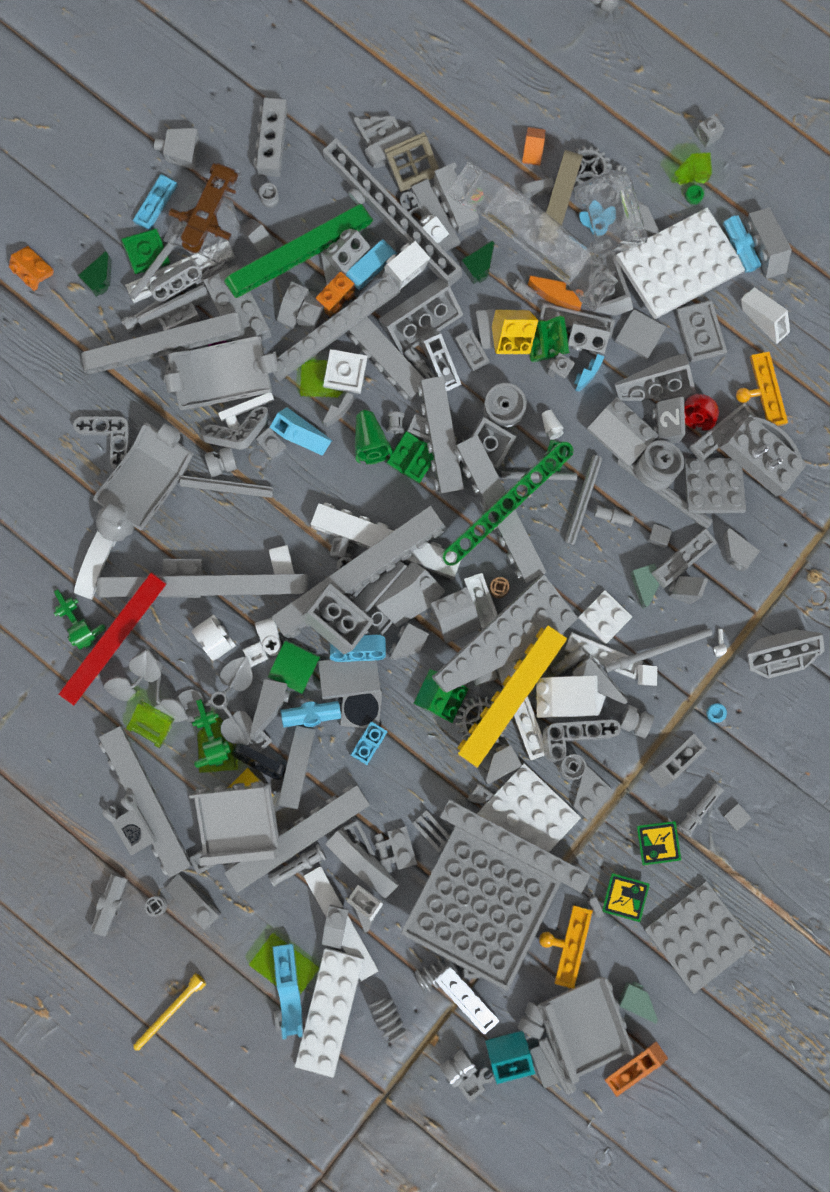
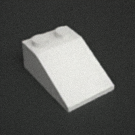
(567, 697)

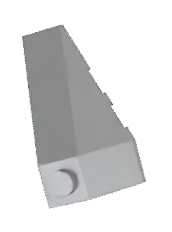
(618, 299)
(660, 381)

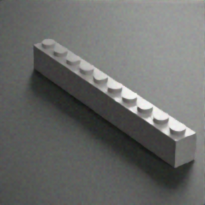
(391, 211)
(365, 567)

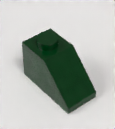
(478, 263)
(97, 275)

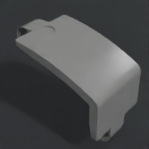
(220, 373)
(144, 477)

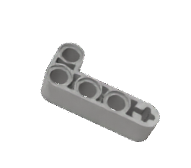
(581, 735)

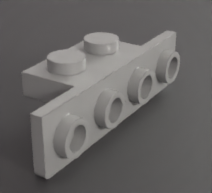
(176, 312)

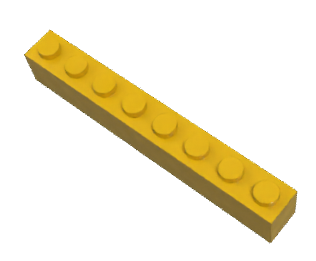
(512, 696)

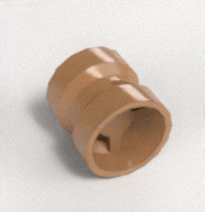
(498, 590)

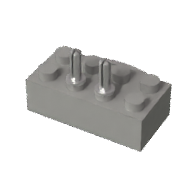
(764, 454)

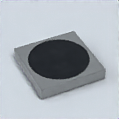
(361, 710)

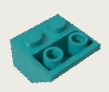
(510, 1057)

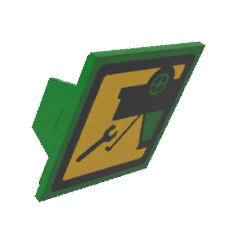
(659, 843)
(625, 897)

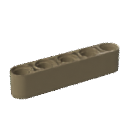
(564, 185)

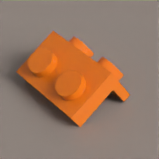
(30, 267)
(336, 293)

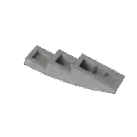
(296, 767)
(361, 864)

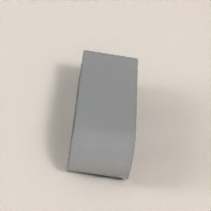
(376, 151)
(185, 281)

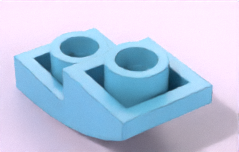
(585, 378)
(368, 743)

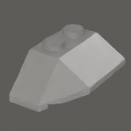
(784, 652)

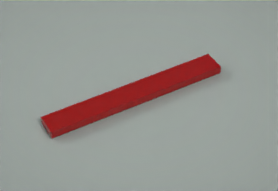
(112, 638)

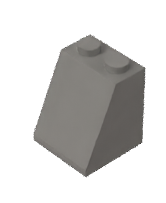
(455, 615)

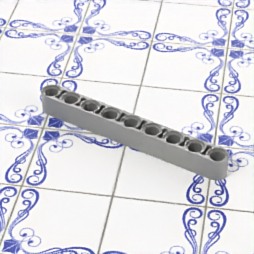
(162, 343)

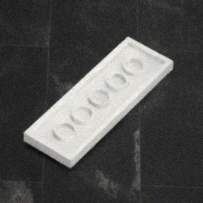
(329, 1012)

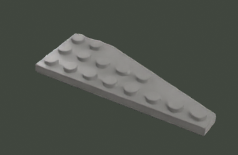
(508, 634)

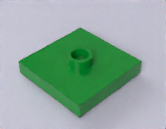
(143, 250)

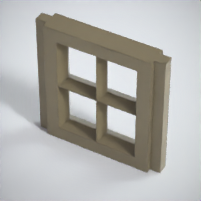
(406, 146)

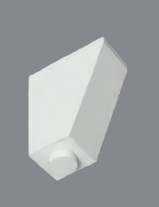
(766, 314)

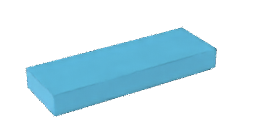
(155, 202)

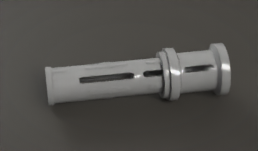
(695, 816)
(305, 861)

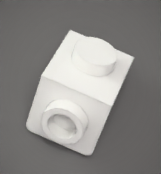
(433, 227)

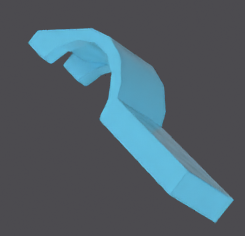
(288, 990)

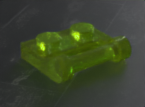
(152, 719)

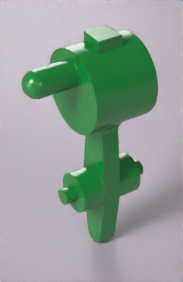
(81, 632)
(215, 749)

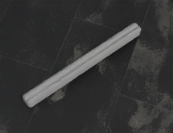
(673, 498)

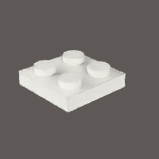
(345, 371)
(605, 617)

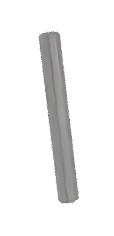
(226, 486)
(583, 499)

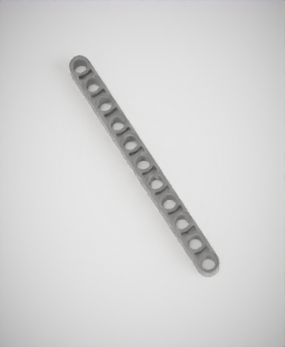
(208, 585)

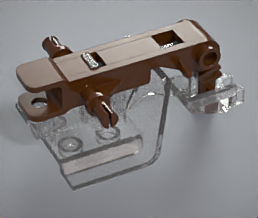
(206, 219)

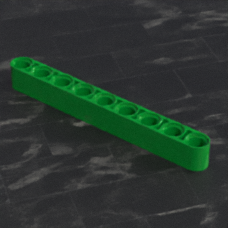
(296, 251)
(511, 494)

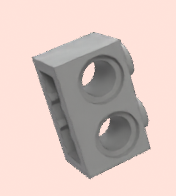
(350, 254)
(590, 331)

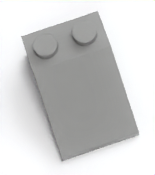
(409, 595)

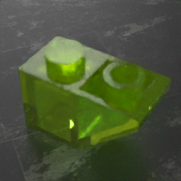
(694, 169)

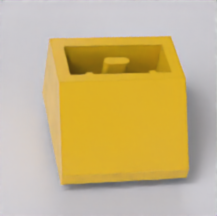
(513, 331)

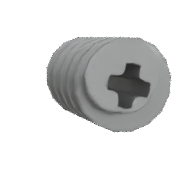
(426, 979)
(388, 1019)

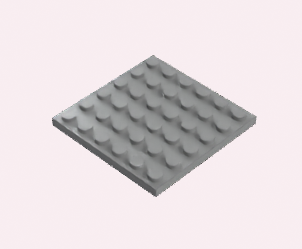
(481, 908)

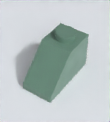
(645, 584)
(637, 1001)

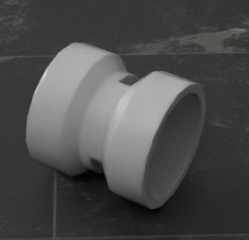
(267, 191)
(155, 906)

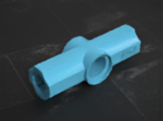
(742, 243)
(310, 714)

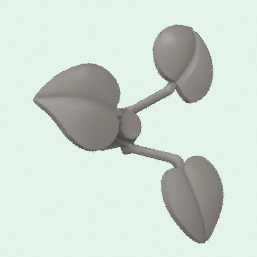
(150, 669)
(238, 676)

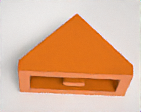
(533, 146)

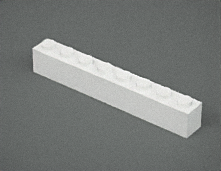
(366, 534)

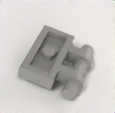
(401, 848)

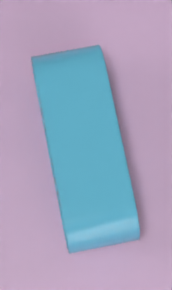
(370, 264)
(368, 649)

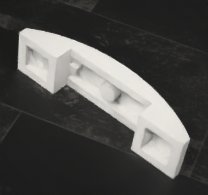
(93, 566)

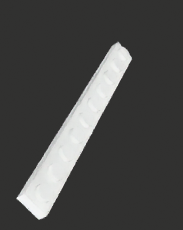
(524, 716)

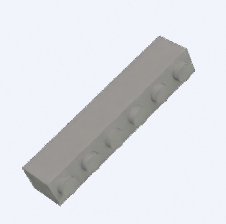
(386, 358)
(441, 435)

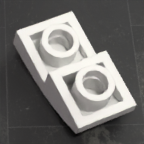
(281, 560)

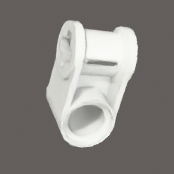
(268, 633)

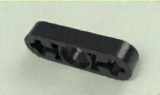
(258, 761)

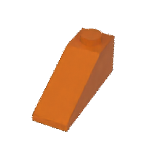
(636, 1069)

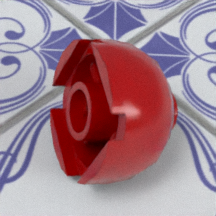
(701, 411)

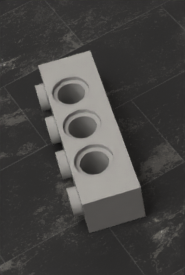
(271, 109)

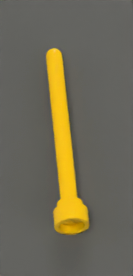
(196, 983)

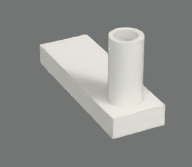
(230, 414)

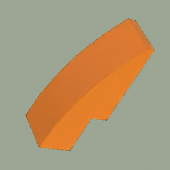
(555, 293)

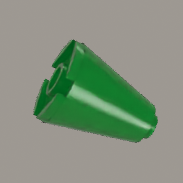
(370, 439)

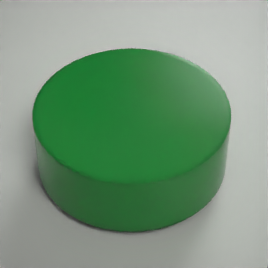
(694, 194)

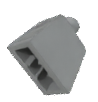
(179, 146)

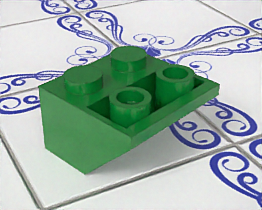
(439, 703)

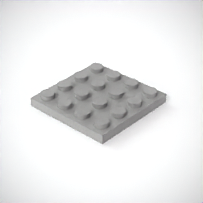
(699, 937)

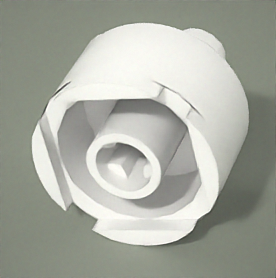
(213, 637)

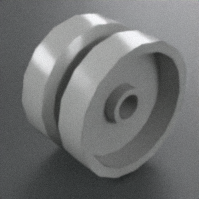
(510, 397)
(659, 465)

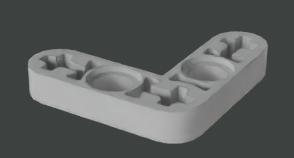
(116, 434)
(240, 437)

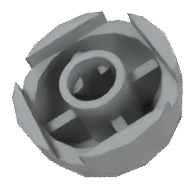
(110, 531)

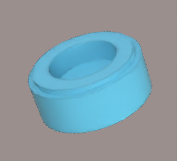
(716, 713)

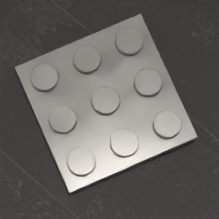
(714, 486)

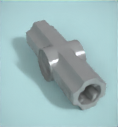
(108, 905)

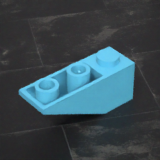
(299, 431)

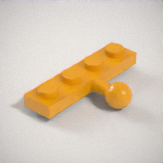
(767, 389)
(571, 946)

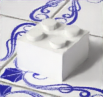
(406, 265)

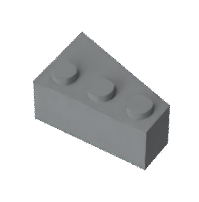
(460, 215)
(769, 242)

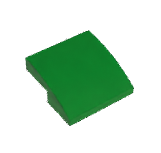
(549, 339)
(410, 457)
(294, 666)

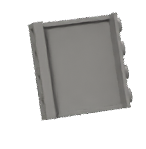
(237, 823)
(585, 1028)

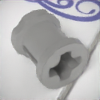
(395, 422)

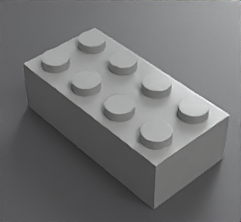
(225, 303)

